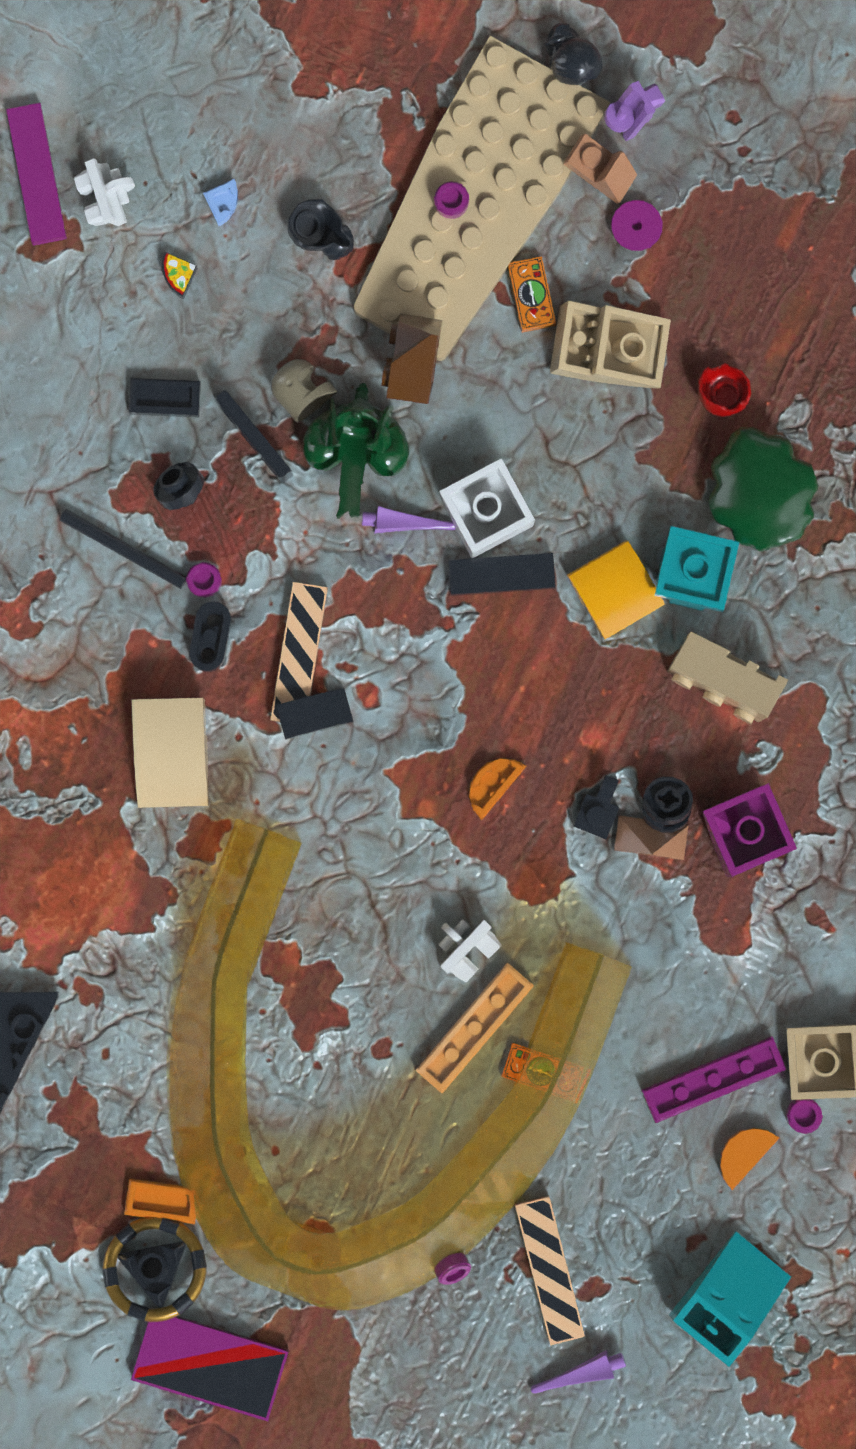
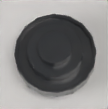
(178, 486)

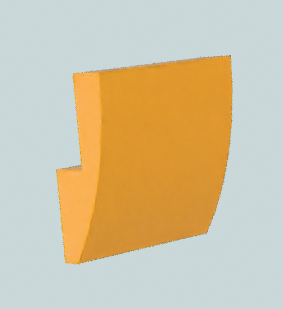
(615, 589)

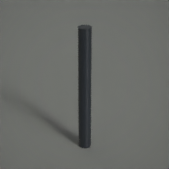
(123, 548)

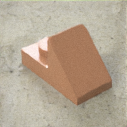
(599, 167)

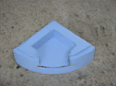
(222, 201)

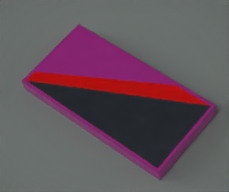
(211, 1365)

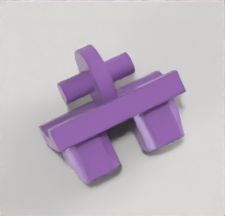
(633, 109)

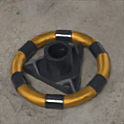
(154, 1269)

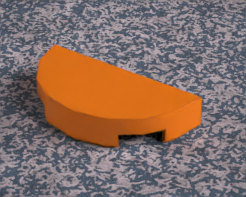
(491, 783)
(743, 1152)

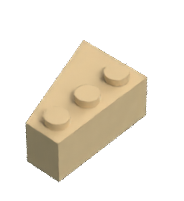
(726, 678)

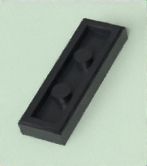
(253, 436)
(501, 574)

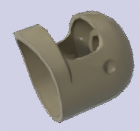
(297, 392)

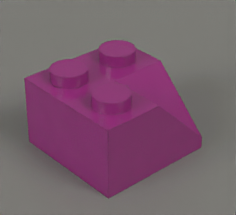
(748, 831)

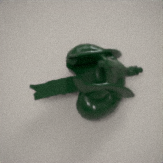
(357, 437)

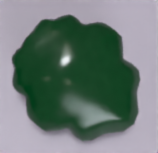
(762, 489)

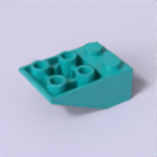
(730, 1298)

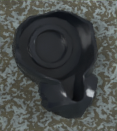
(572, 57)
(319, 228)

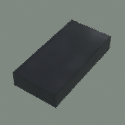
(164, 397)

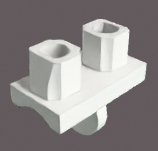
(109, 191)
(479, 937)

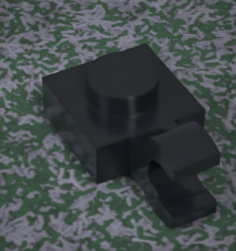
(597, 812)

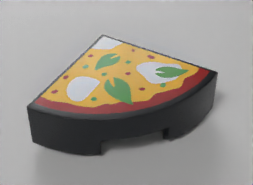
(178, 274)

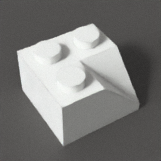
(487, 508)

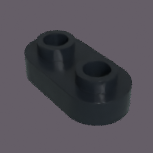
(210, 637)

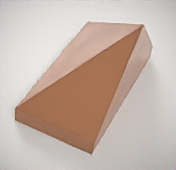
(637, 837)

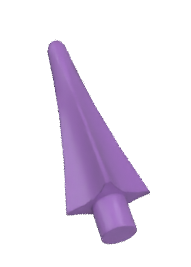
(390, 521)
(595, 1369)

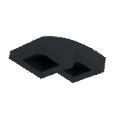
(314, 713)

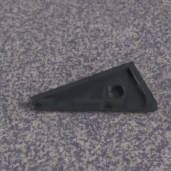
(21, 1024)

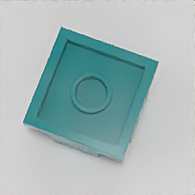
(696, 569)

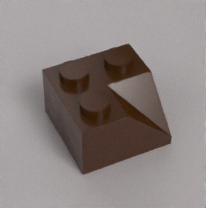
(413, 366)

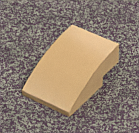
(610, 345)
(170, 752)
(822, 1061)

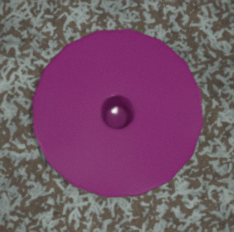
(636, 225)

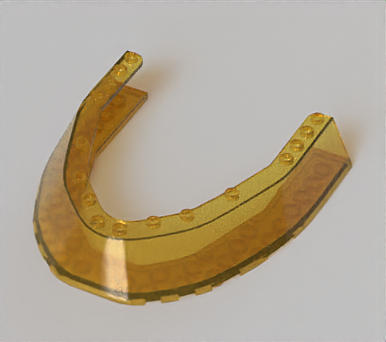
(212, 1123)

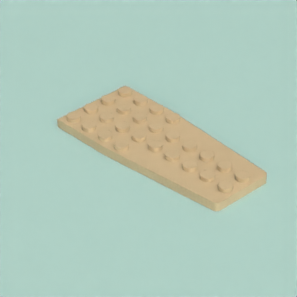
(508, 150)

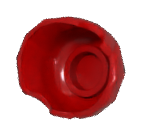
(724, 390)

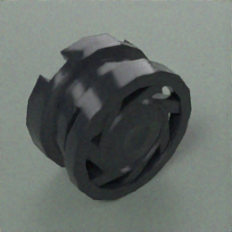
(667, 803)

